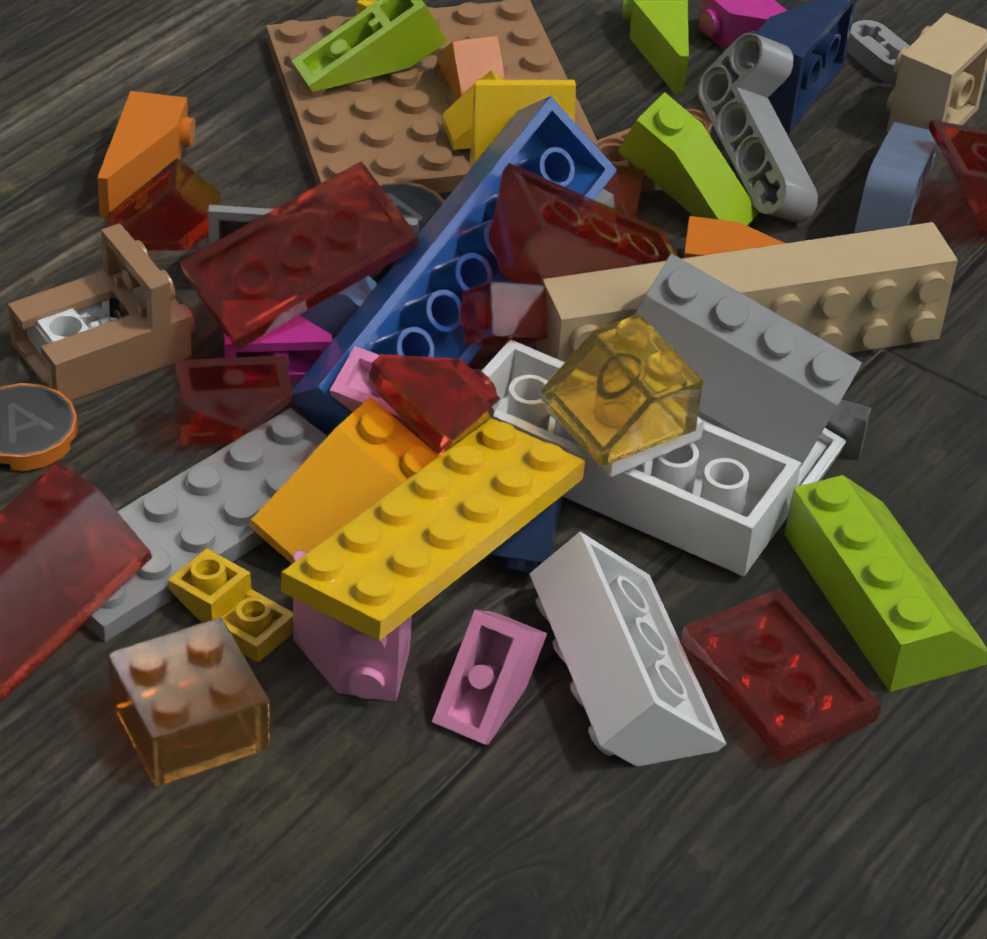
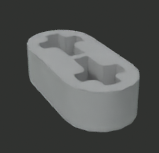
(875, 48)

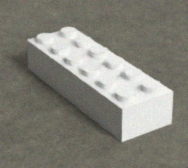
(707, 497)

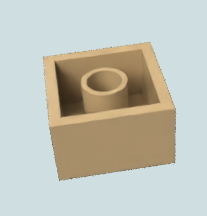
(940, 75)

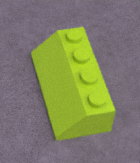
(880, 585)

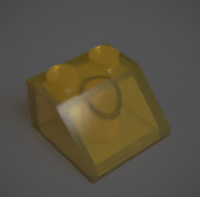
(624, 391)

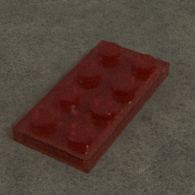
(299, 255)

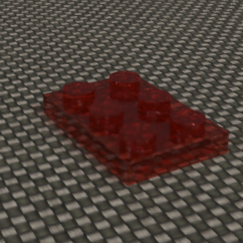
(781, 674)

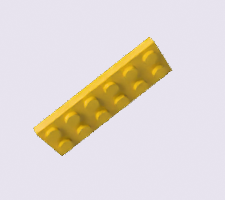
(432, 528)

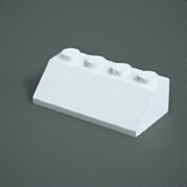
(623, 656)

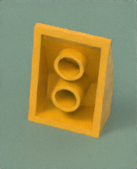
(341, 480)

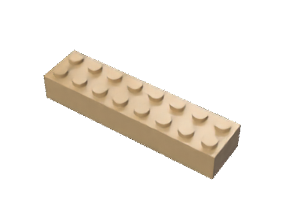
(843, 288)

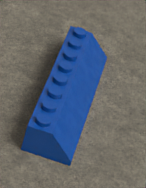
(421, 295)

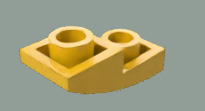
(220, 588)

